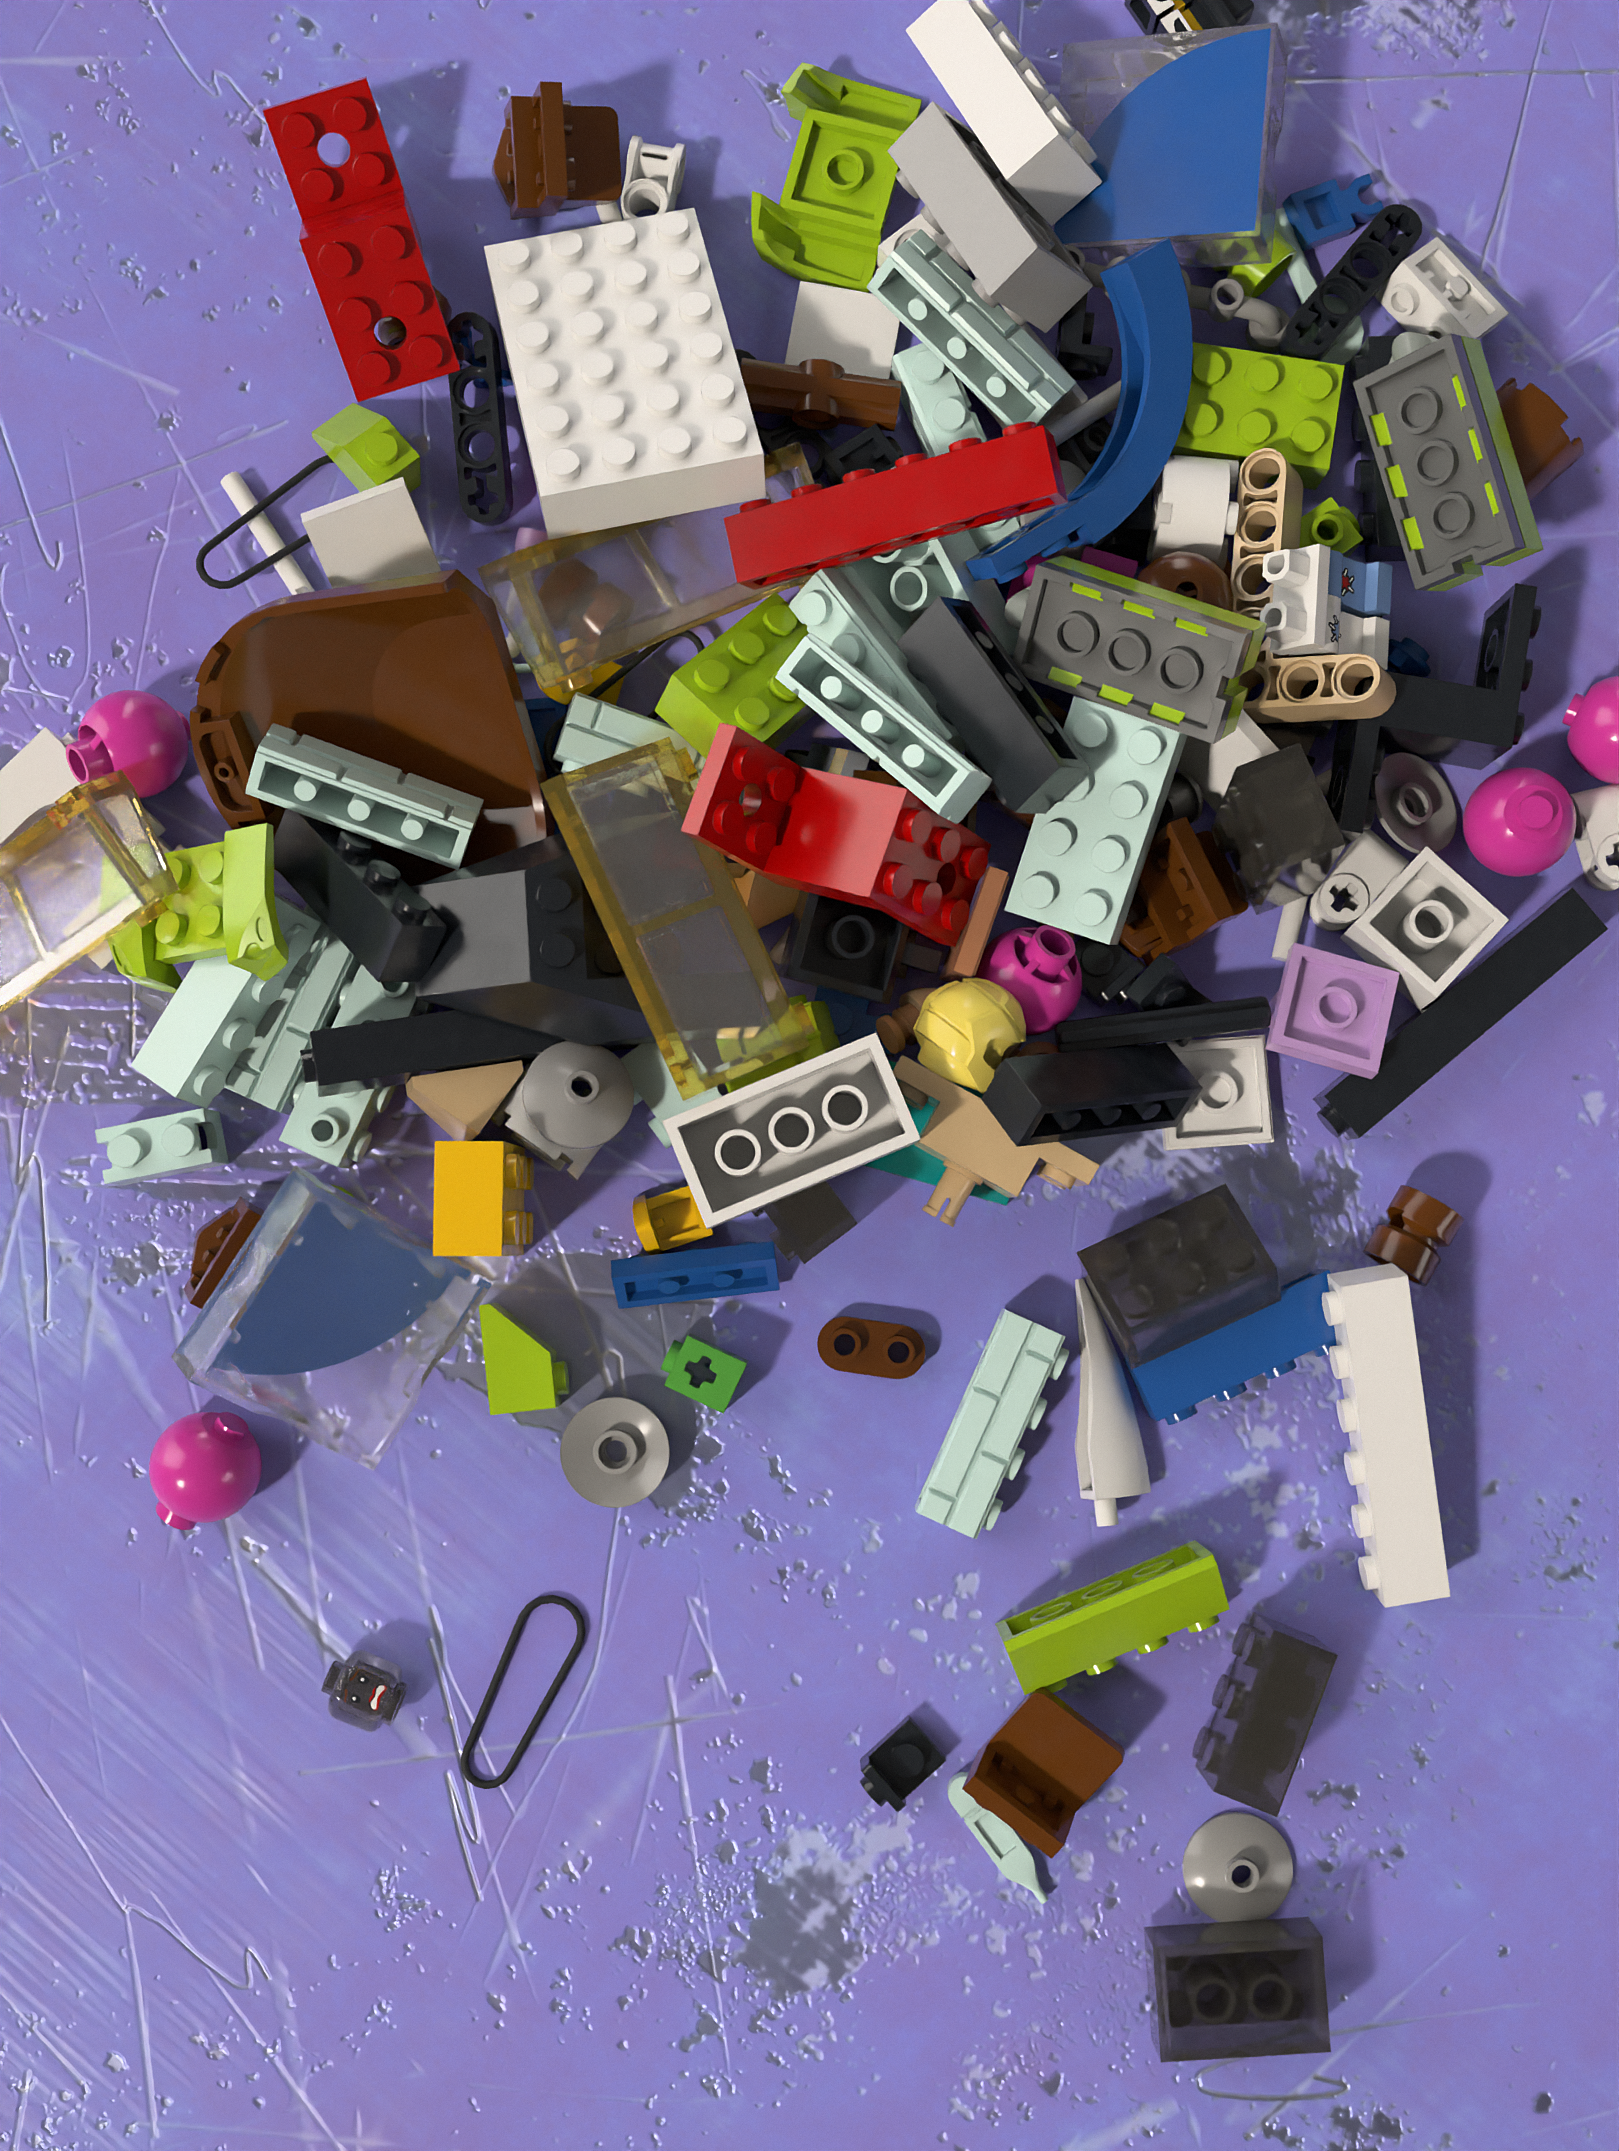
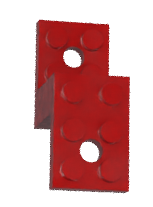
(361, 239)
(836, 835)

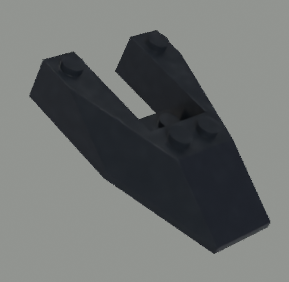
(531, 949)

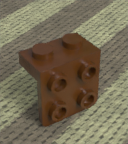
(1042, 1769)

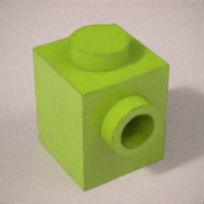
(1331, 527)

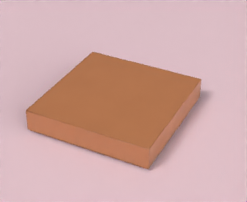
(965, 957)

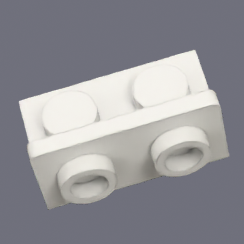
(1439, 296)

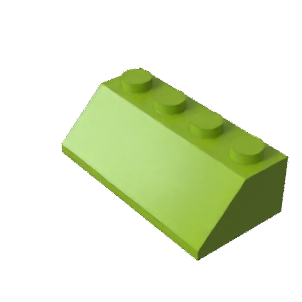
(1114, 1617)

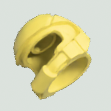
(967, 1030)

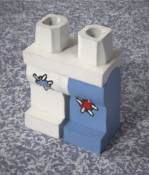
(1327, 604)

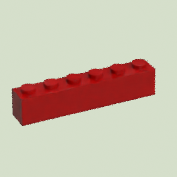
(896, 507)

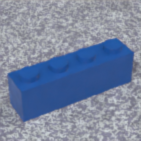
(1242, 1350)

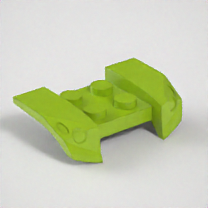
(836, 180)
(218, 911)

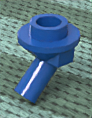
(1407, 658)

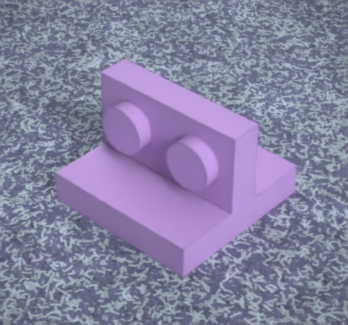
(1332, 1010)

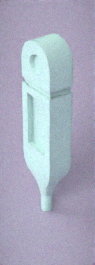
(997, 1838)

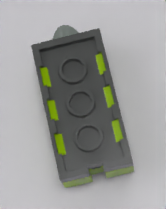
(1446, 460)
(1134, 647)

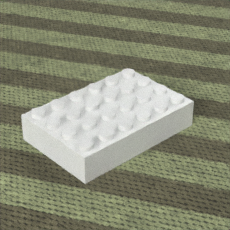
(624, 373)

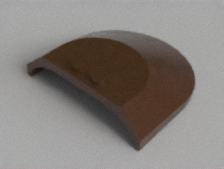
(388, 672)

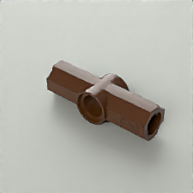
(821, 394)

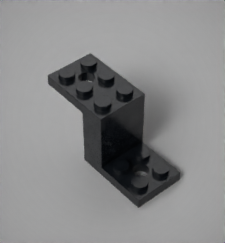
(1438, 717)

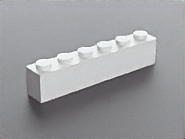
(1387, 1434)

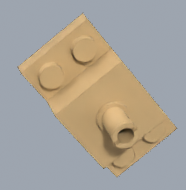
(977, 1147)

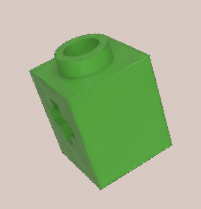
(711, 1392)

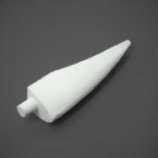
(1107, 1433)

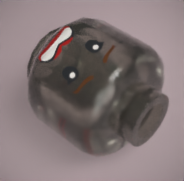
(365, 1691)

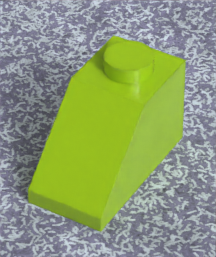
(368, 449)
(519, 1365)

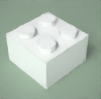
(1425, 928)

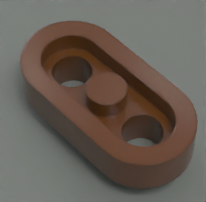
(871, 1347)

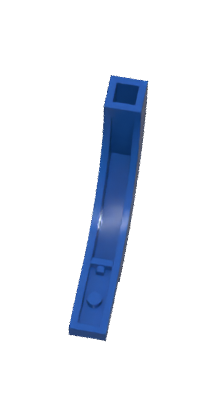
(1152, 403)

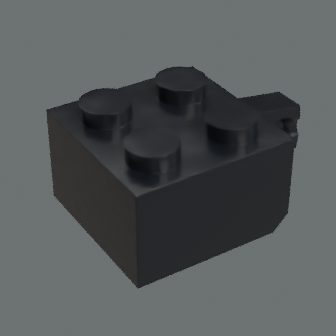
(851, 949)

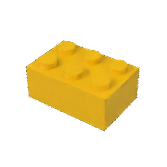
(481, 1199)

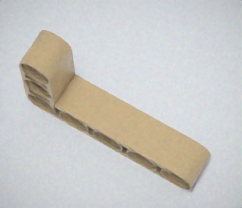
(1281, 674)

